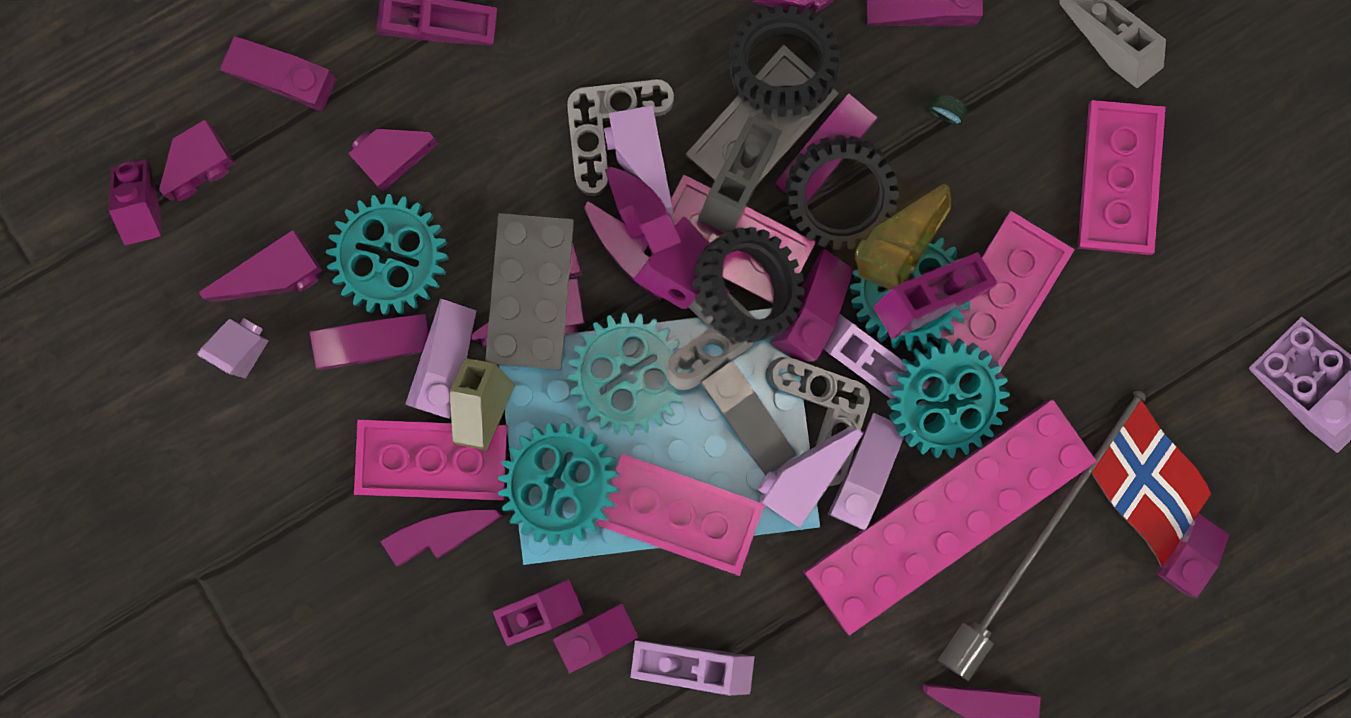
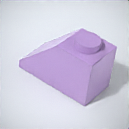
(235, 347)

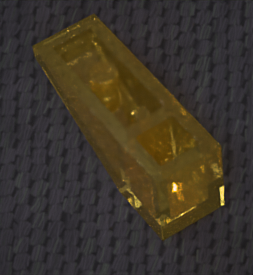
(901, 240)

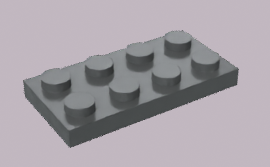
(716, 143)
(529, 291)

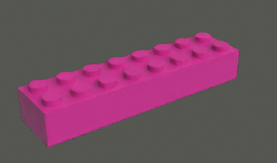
(949, 516)

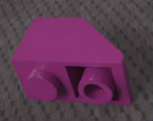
(193, 159)
(134, 202)

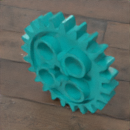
(397, 224)
(869, 295)
(609, 345)
(948, 367)
(589, 496)

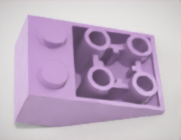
(1311, 380)

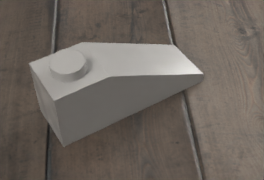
(1119, 37)

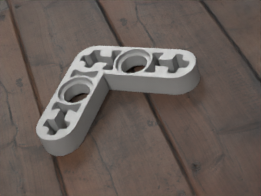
(601, 97)
(705, 364)
(838, 410)

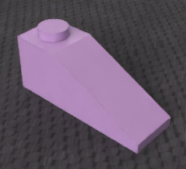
(639, 150)
(865, 356)
(442, 358)
(867, 473)
(804, 479)
(693, 667)

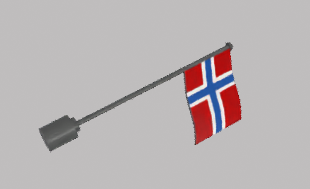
(1142, 480)

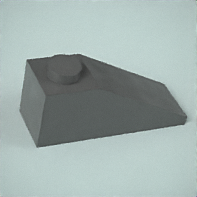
(739, 175)
(748, 417)

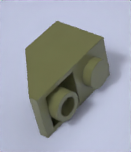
(478, 402)

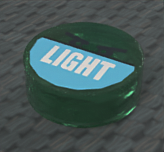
(948, 109)

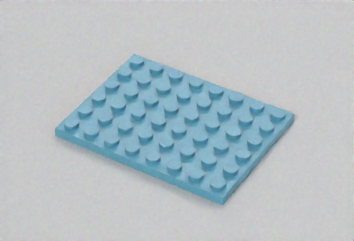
(690, 443)

